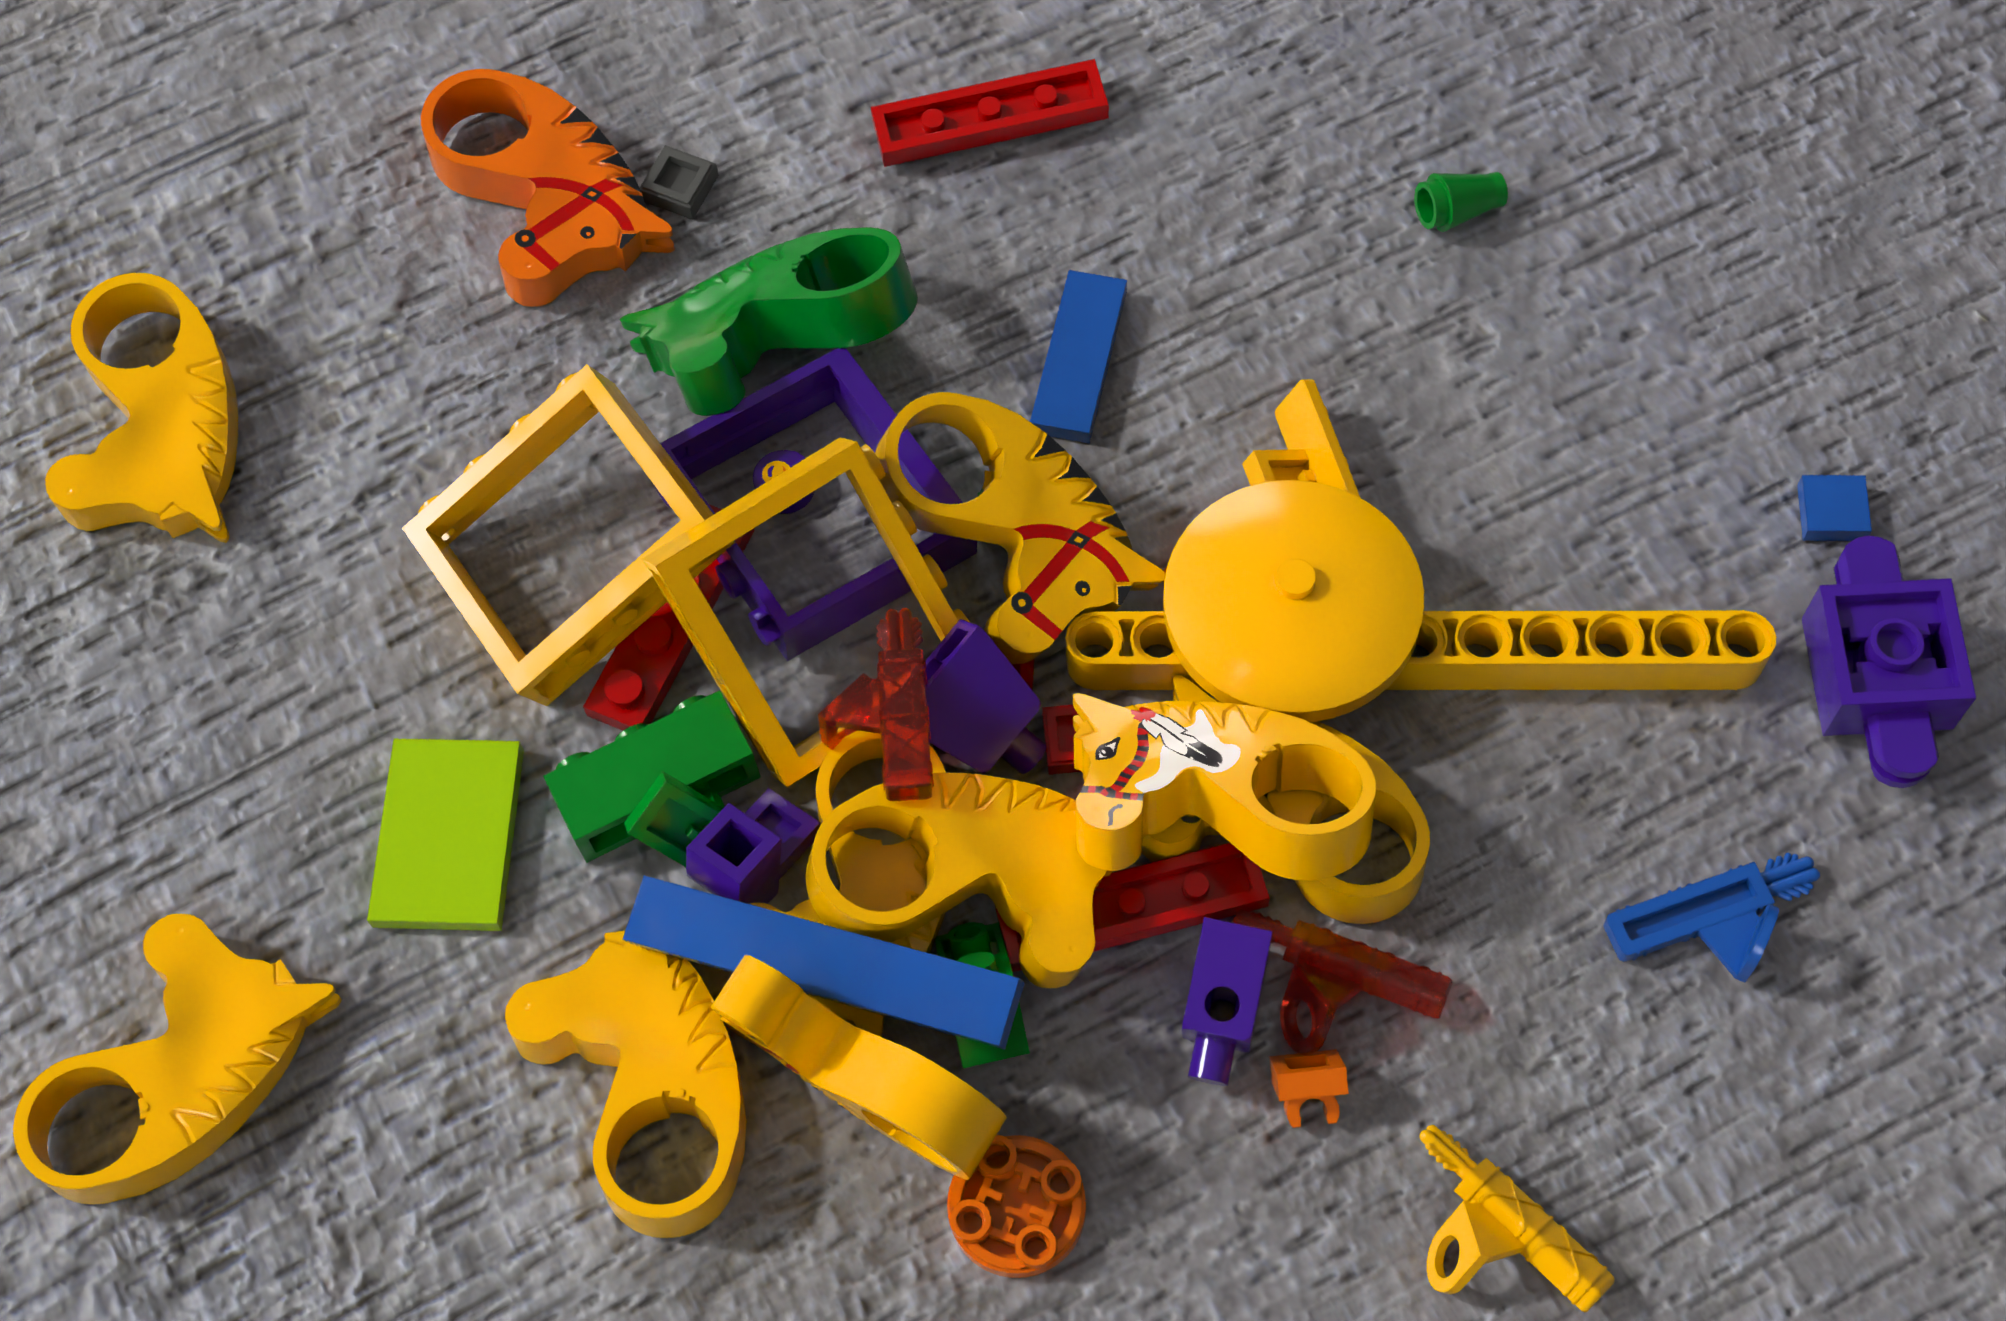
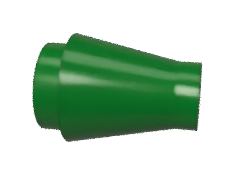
(1457, 198)

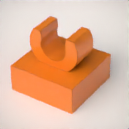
(1308, 1077)

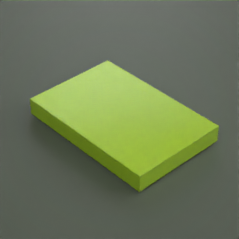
(446, 835)

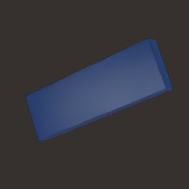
(1079, 356)

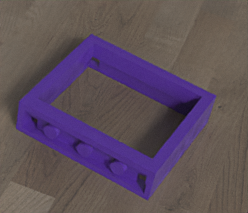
(772, 409)

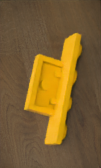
(1310, 442)

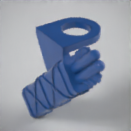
(1716, 910)

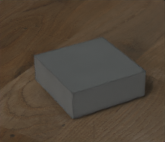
(679, 182)

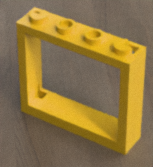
(487, 478)
(670, 571)

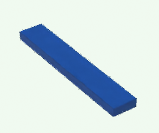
(827, 961)

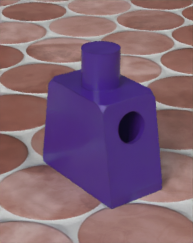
(980, 703)
(1227, 969)

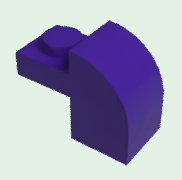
(750, 851)

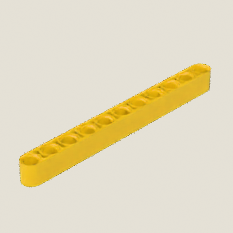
(1506, 633)

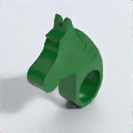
(799, 294)

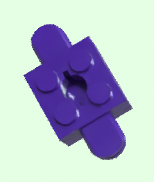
(1914, 654)

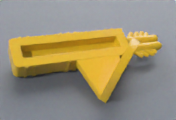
(1502, 1222)

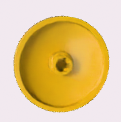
(1293, 599)

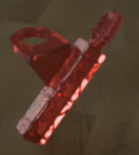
(891, 707)
(1335, 969)

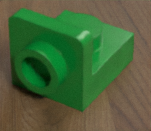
(672, 816)

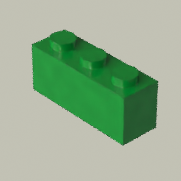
(693, 744)

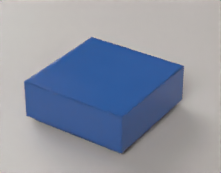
(1833, 507)

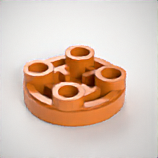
(1018, 1208)

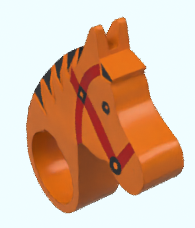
(564, 172)

